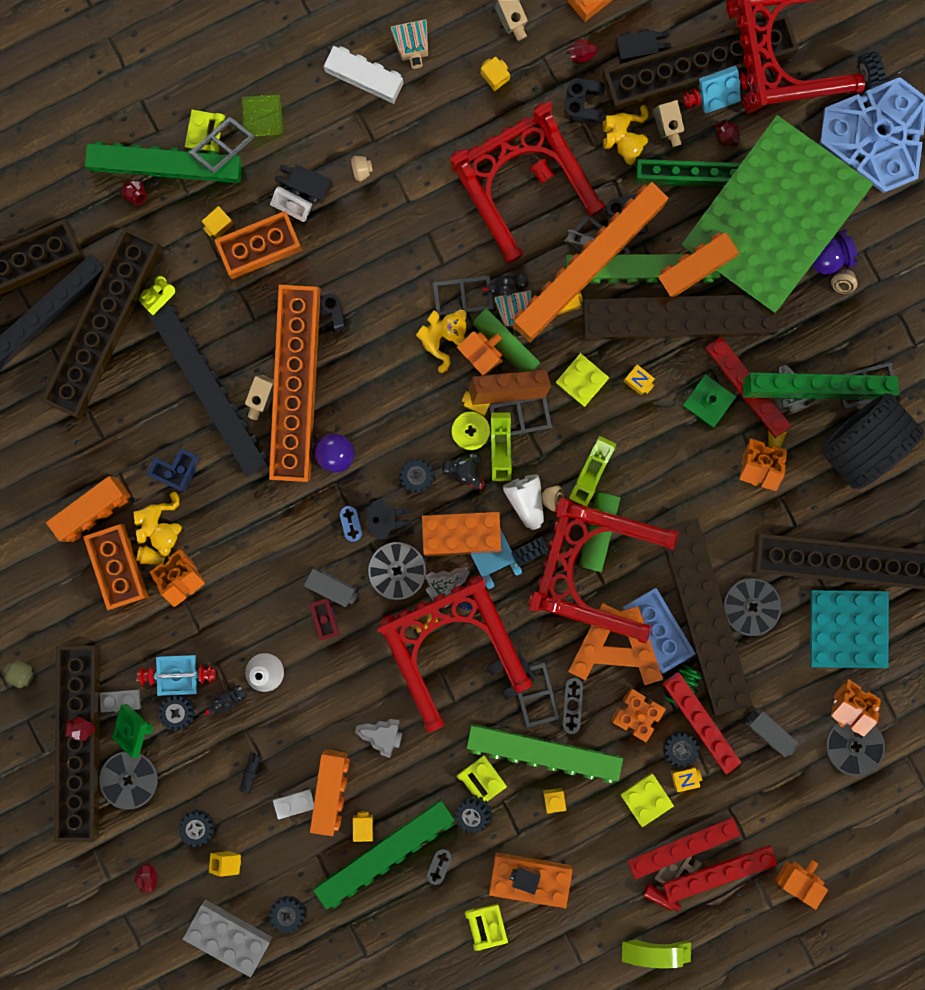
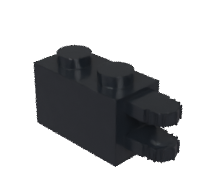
(640, 44)
(306, 183)

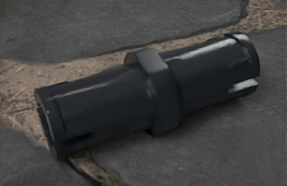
(250, 773)

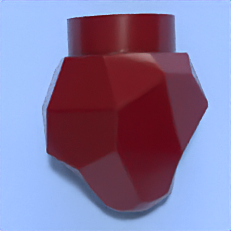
(582, 51)
(727, 133)
(134, 192)
(79, 729)
(146, 878)

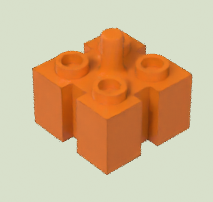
(481, 352)
(763, 465)
(177, 578)
(855, 708)
(638, 714)
(802, 882)

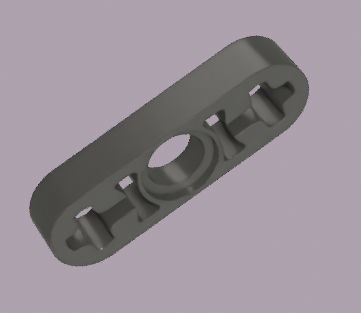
(566, 719)

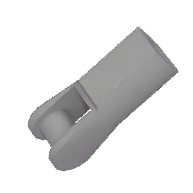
(571, 237)

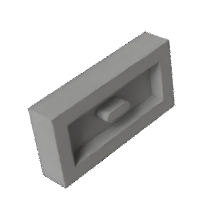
(113, 700)

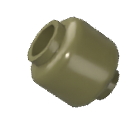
(18, 673)

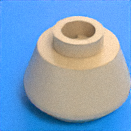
(361, 167)
(844, 281)
(551, 496)

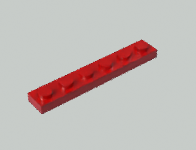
(735, 372)
(701, 723)
(683, 848)
(719, 874)

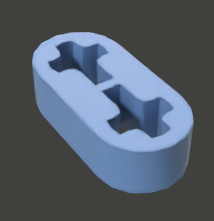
(346, 525)

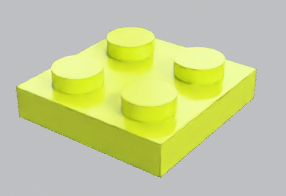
(582, 380)
(647, 800)

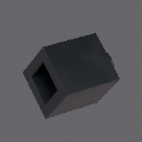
(525, 878)

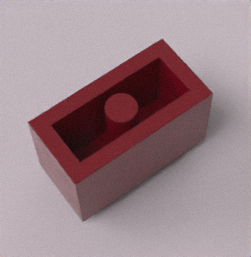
(324, 619)

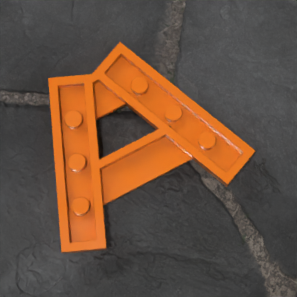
(594, 652)

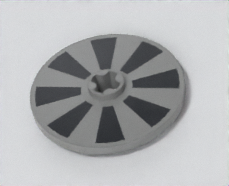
(411, 565)

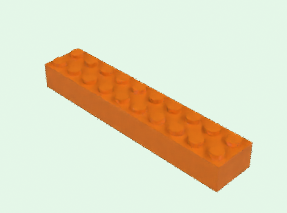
(590, 262)
(294, 383)

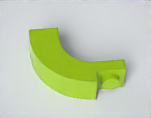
(501, 446)
(592, 471)
(656, 955)

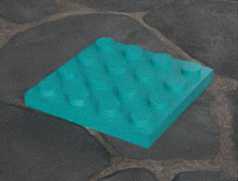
(849, 629)

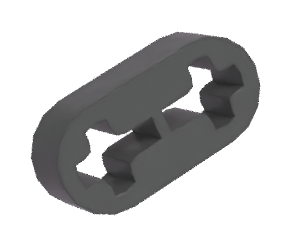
(435, 863)

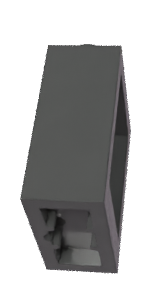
(331, 587)
(771, 732)

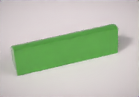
(508, 345)
(595, 549)

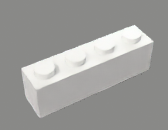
(363, 74)

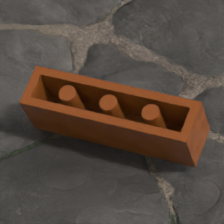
(509, 387)

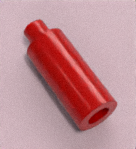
(659, 897)

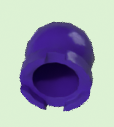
(837, 253)
(334, 453)

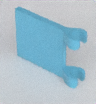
(491, 562)

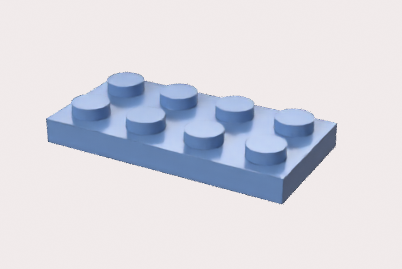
(666, 635)

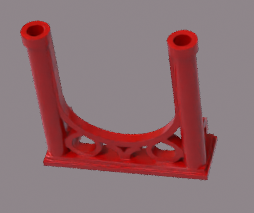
(762, 91)
(562, 154)
(583, 612)
(492, 626)

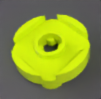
(477, 422)

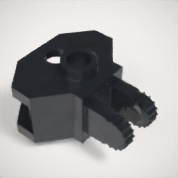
(386, 517)

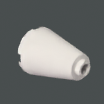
(526, 500)
(269, 667)

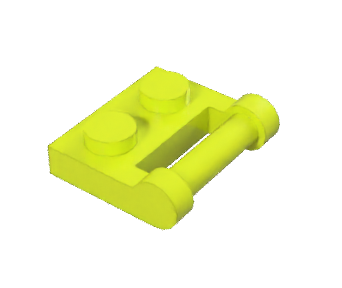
(199, 128)
(152, 299)
(486, 776)
(492, 924)

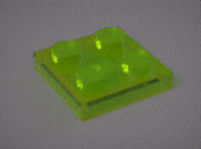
(262, 115)

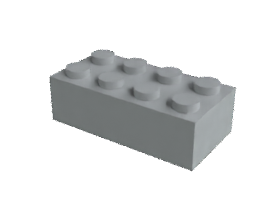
(227, 938)

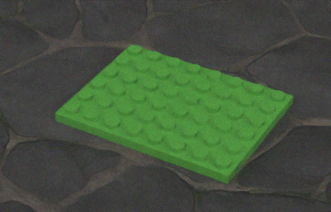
(780, 211)

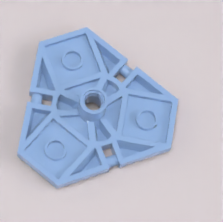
(852, 131)

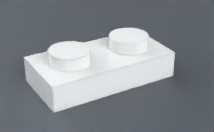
(291, 203)
(294, 804)

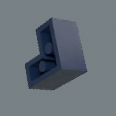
(177, 474)

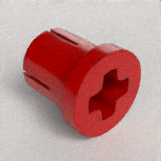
(541, 171)

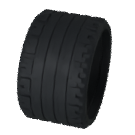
(872, 441)

